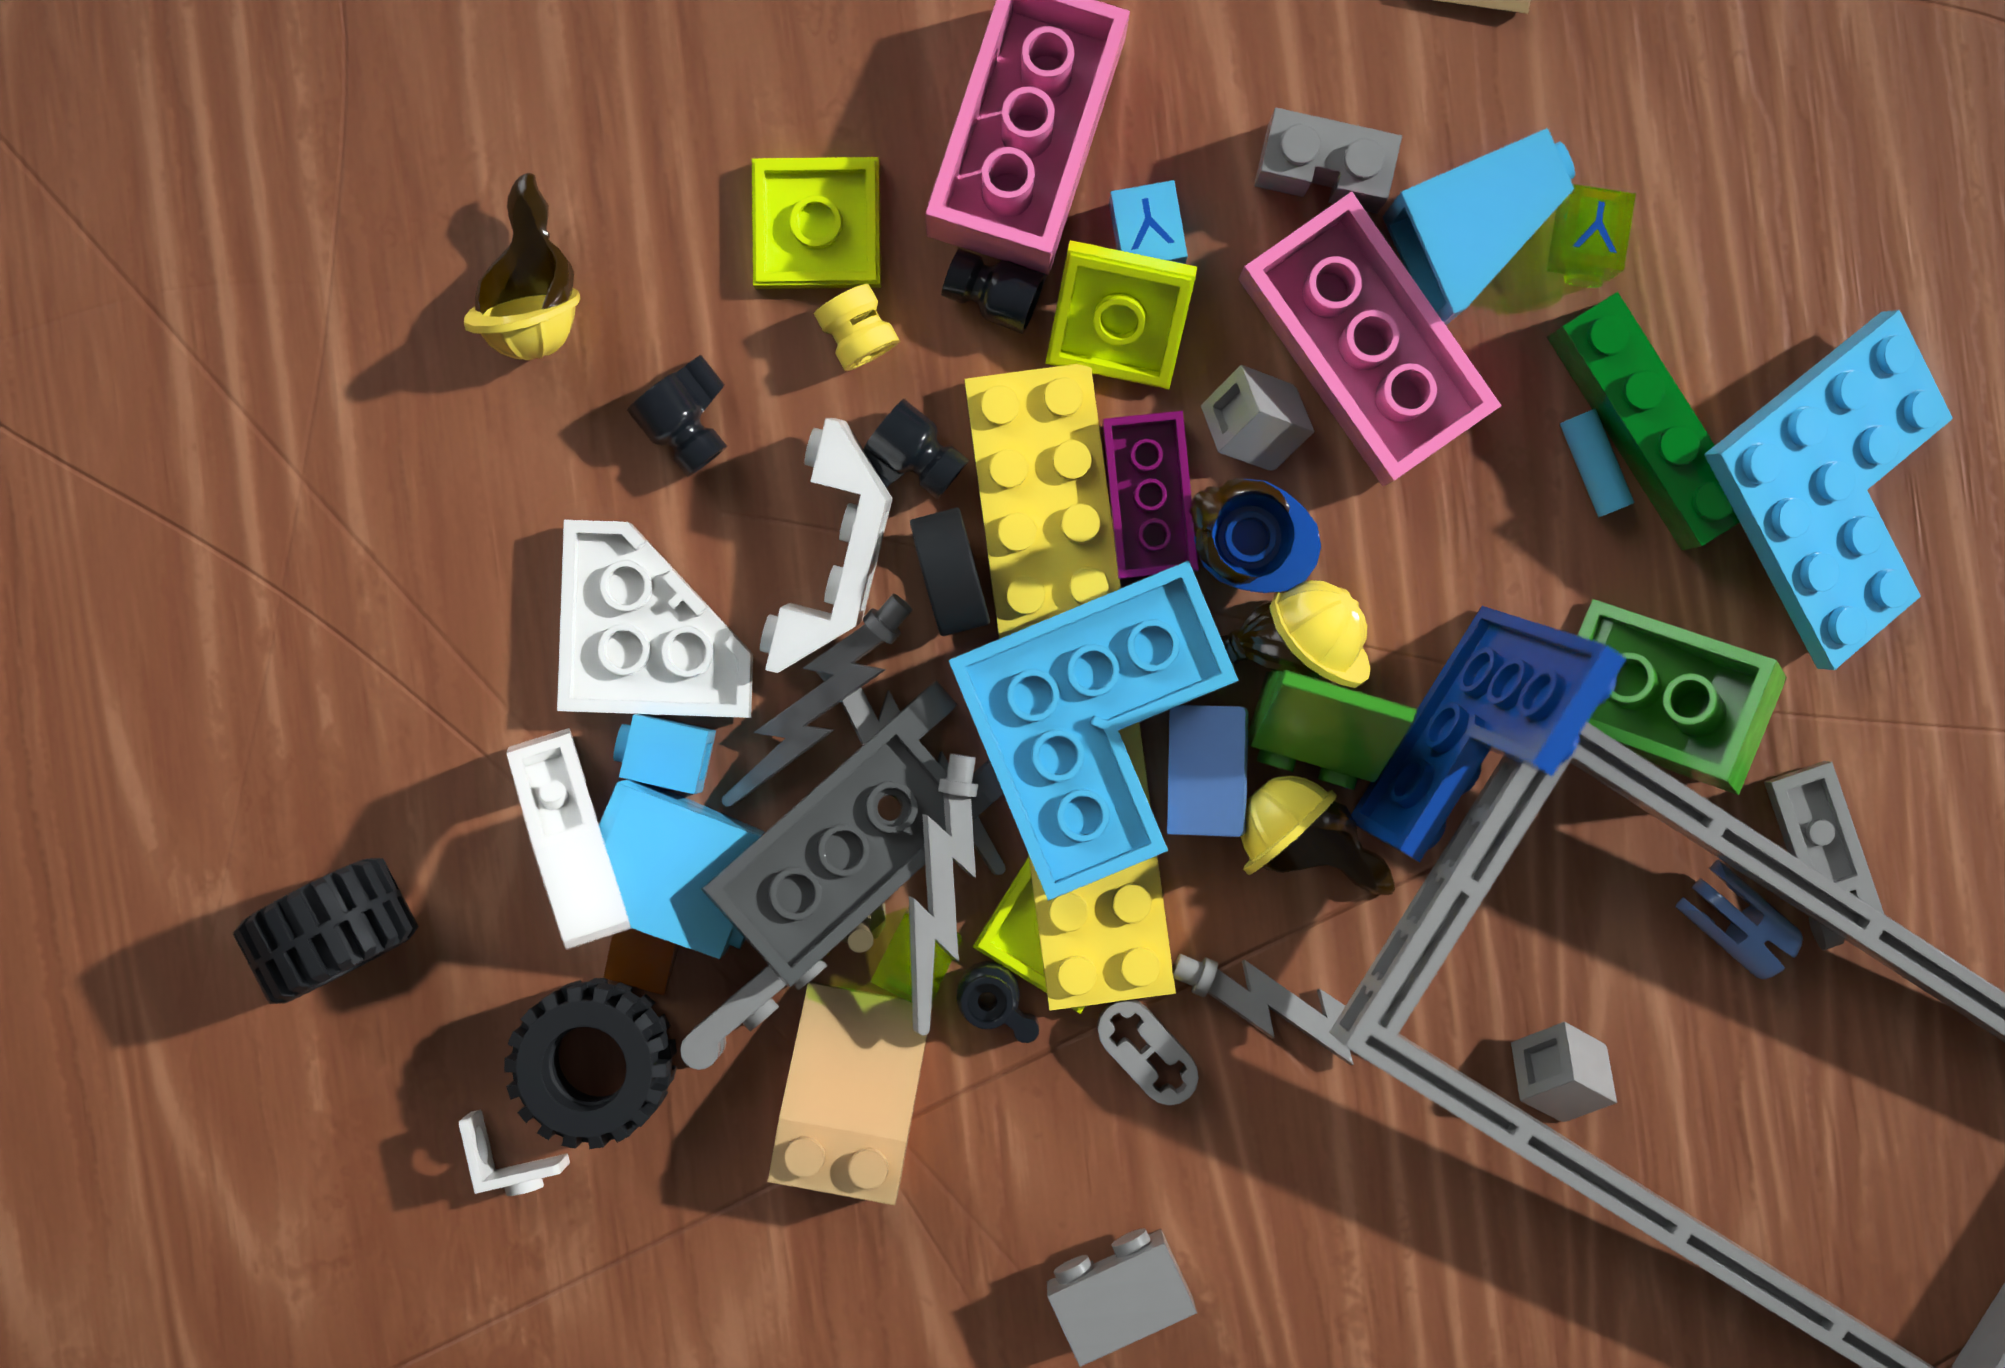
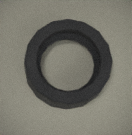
(949, 572)

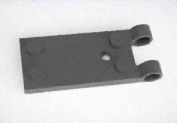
(834, 853)

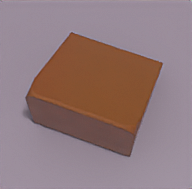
(640, 960)

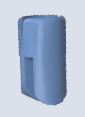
(1748, 929)

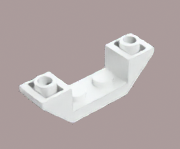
(845, 466)
(567, 838)

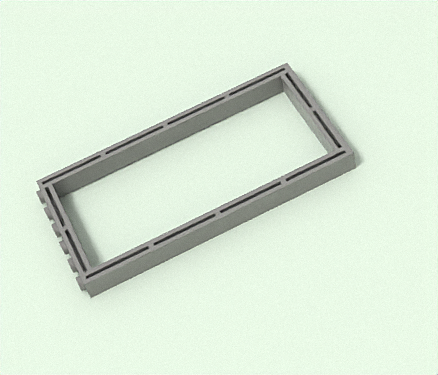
(1453, 894)

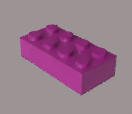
(1149, 493)

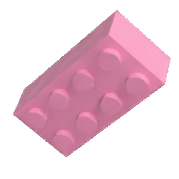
(1026, 128)
(1368, 339)

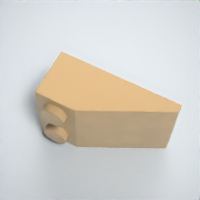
(849, 1095)

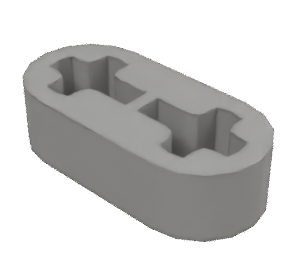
(1135, 1060)

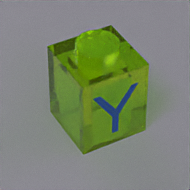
(1591, 235)

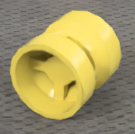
(856, 327)

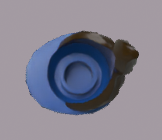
(1254, 536)

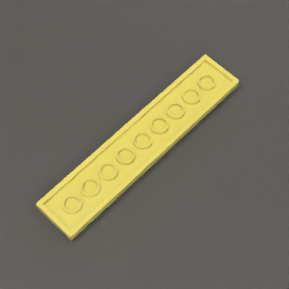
(1046, 555)

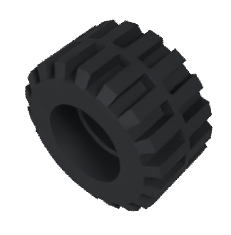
(325, 930)
(554, 1100)

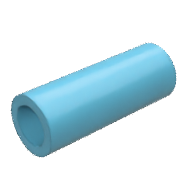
(1596, 463)

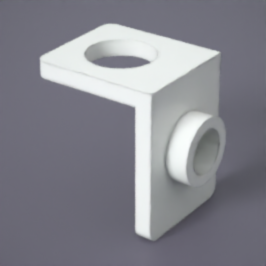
(515, 1179)

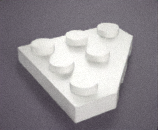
(640, 633)

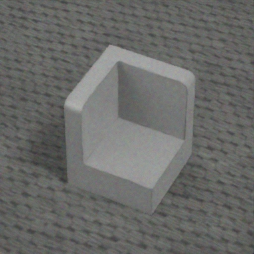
(1257, 418)
(1563, 1072)

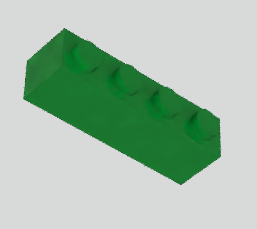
(1646, 419)

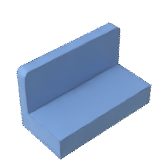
(1207, 770)

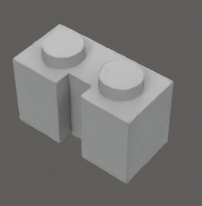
(1327, 153)
(1119, 1297)

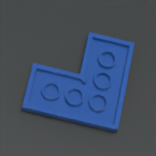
(1501, 691)

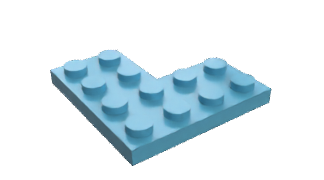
(1804, 477)
(1054, 714)

